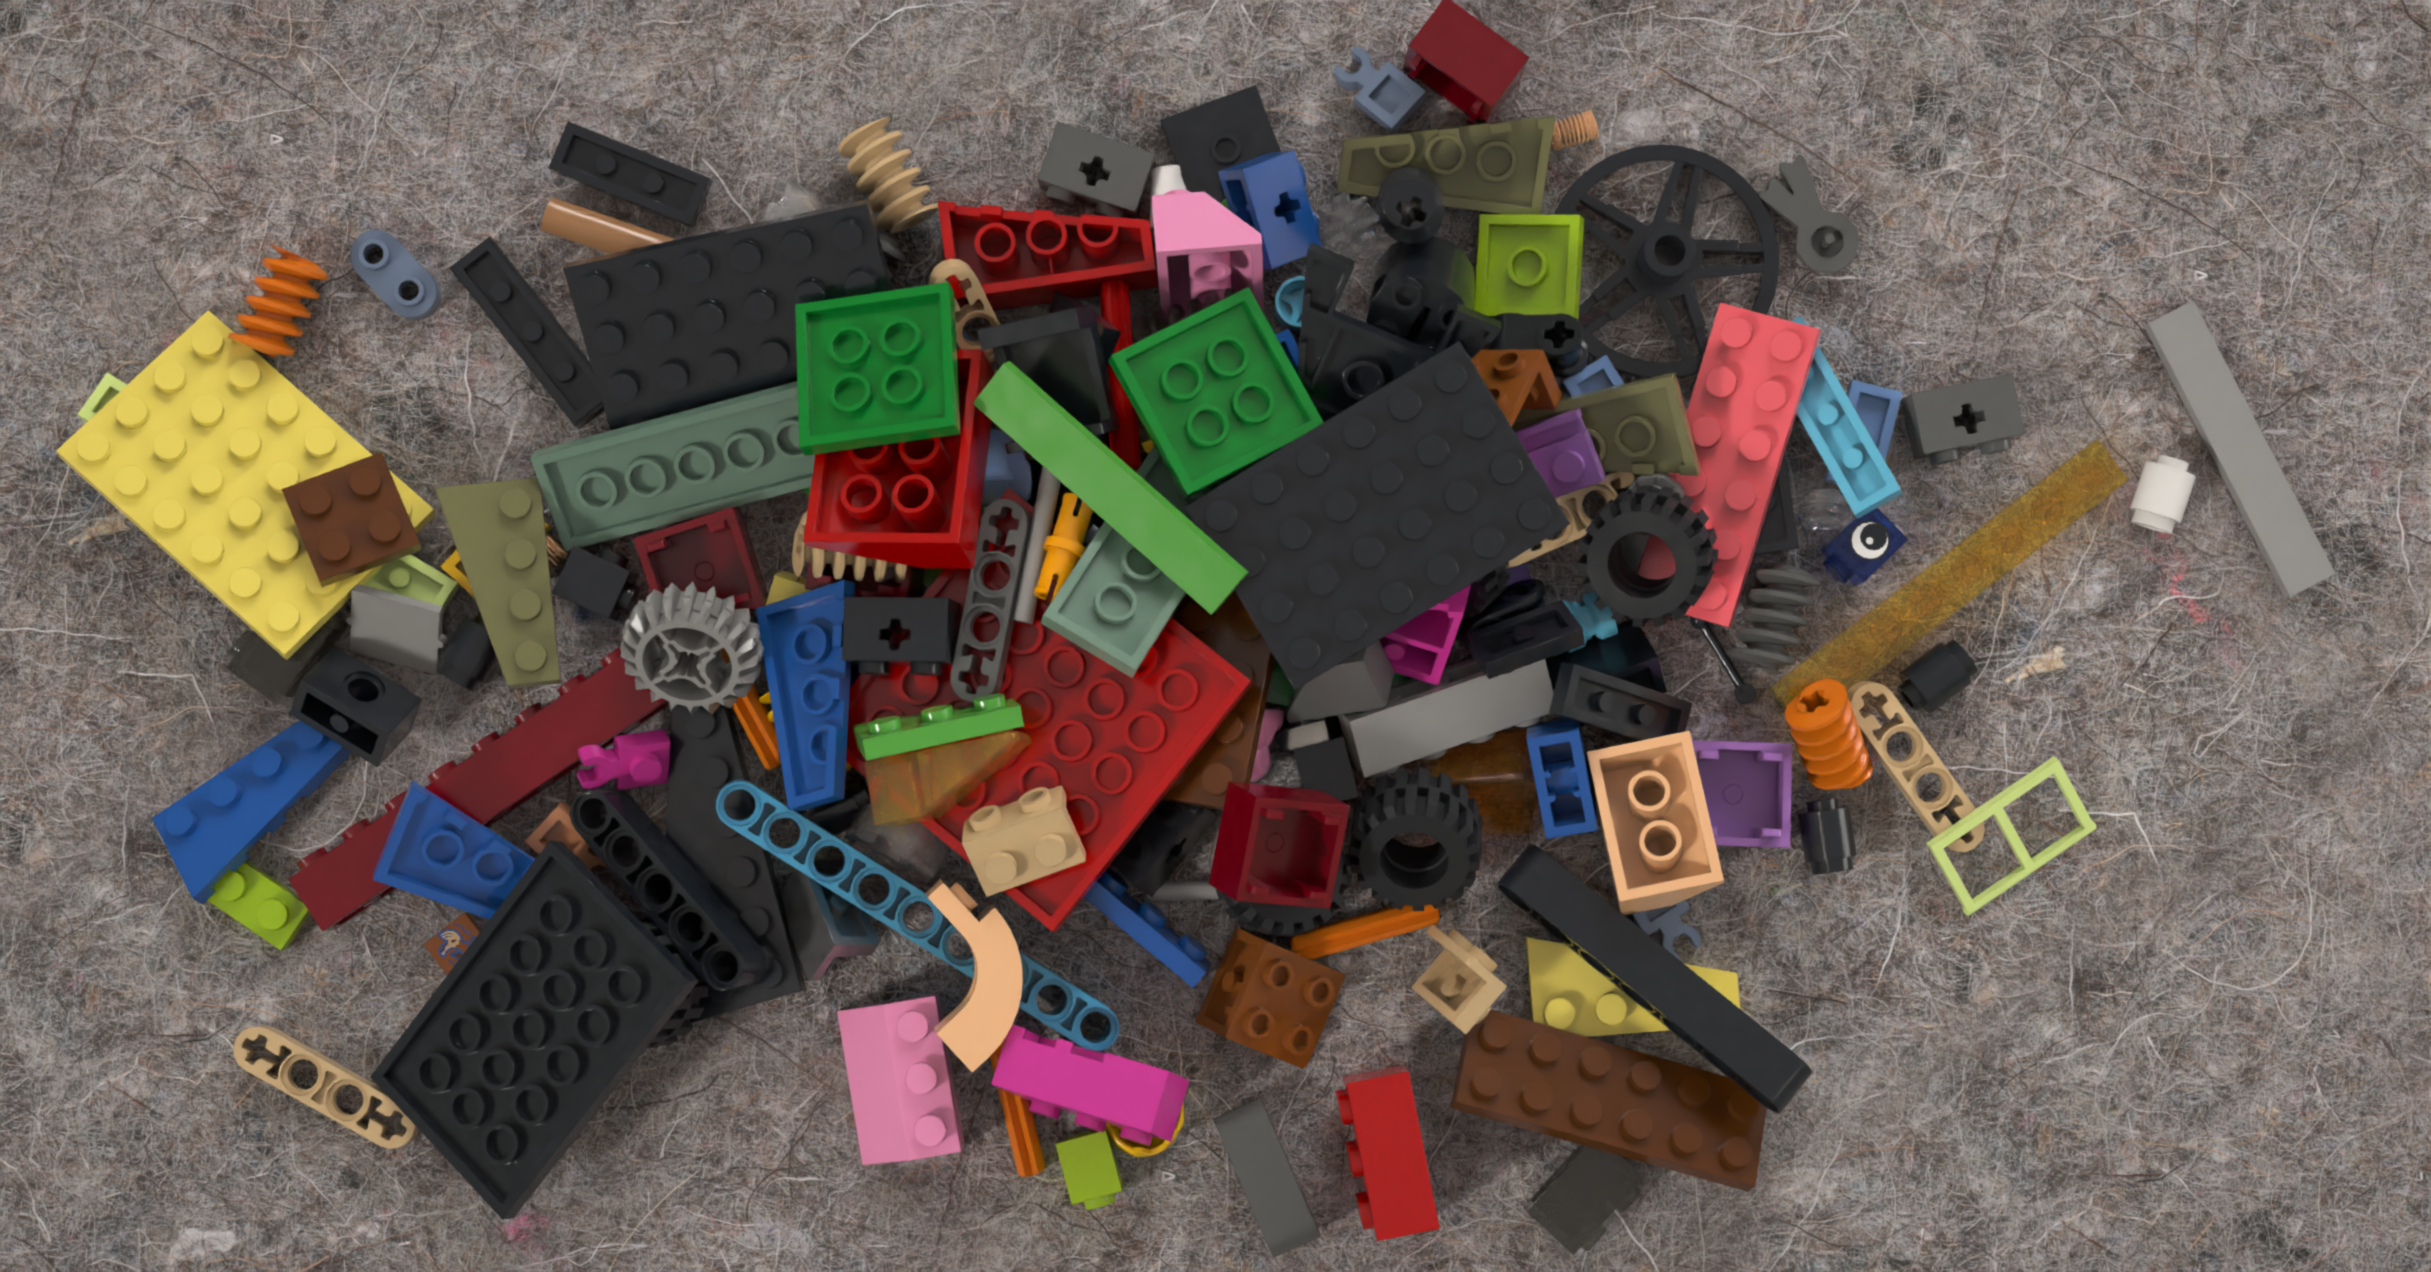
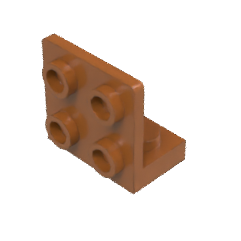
(1518, 380)
(1270, 998)

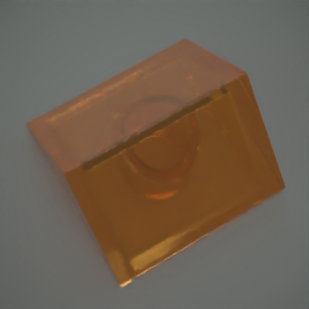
(1497, 777)

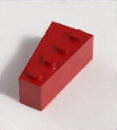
(1034, 253)

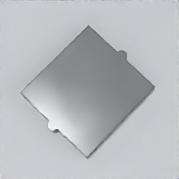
(396, 629)

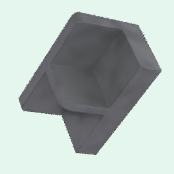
(824, 922)

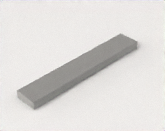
(2239, 449)

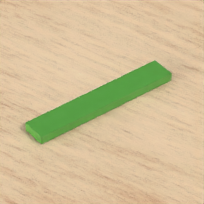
(1110, 487)

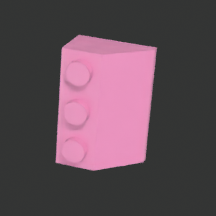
(1203, 249)
(901, 1080)

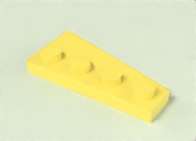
(1582, 1001)

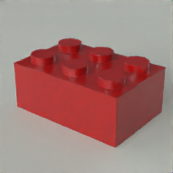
(1387, 1153)

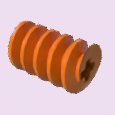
(279, 303)
(1828, 736)

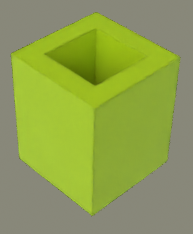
(1090, 1168)

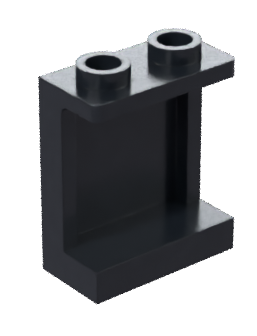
(1062, 358)

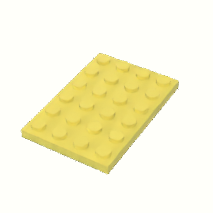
(201, 468)

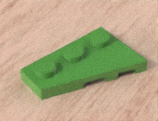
(936, 726)

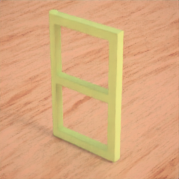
(1995, 808)

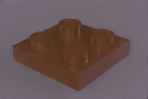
(351, 519)

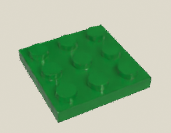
(877, 369)
(1215, 392)

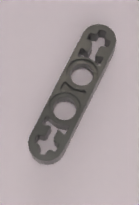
(983, 600)

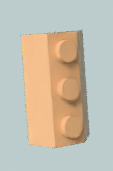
(1654, 822)

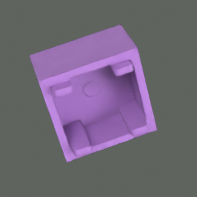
(1747, 791)

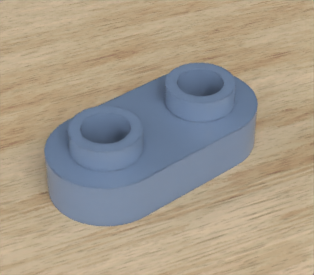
(394, 273)

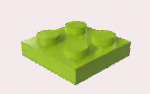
(1529, 264)

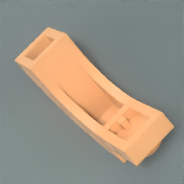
(996, 989)

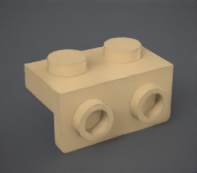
(1022, 840)
(1459, 980)

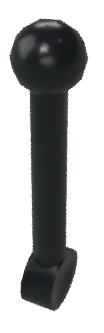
(1744, 692)

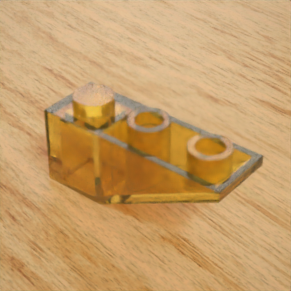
(932, 781)

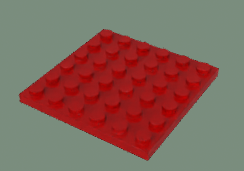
(1090, 727)

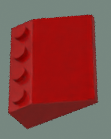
(910, 498)

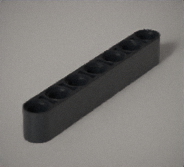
(1654, 978)

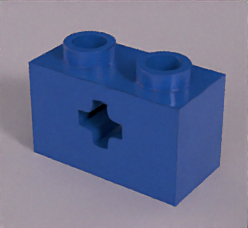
(1267, 183)
(1562, 778)

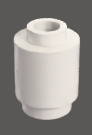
(2162, 494)

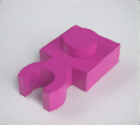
(632, 763)

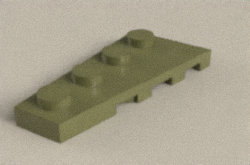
(1476, 165)

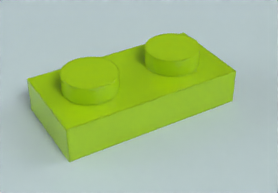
(261, 904)

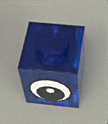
(1861, 547)

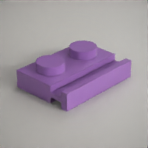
(1562, 452)

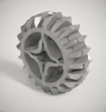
(693, 633)

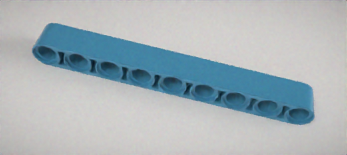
(891, 907)

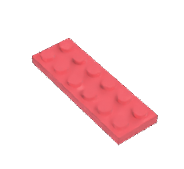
(1740, 433)

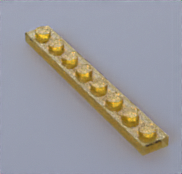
(1960, 573)

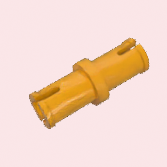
(1064, 546)

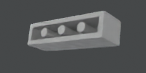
(1430, 718)

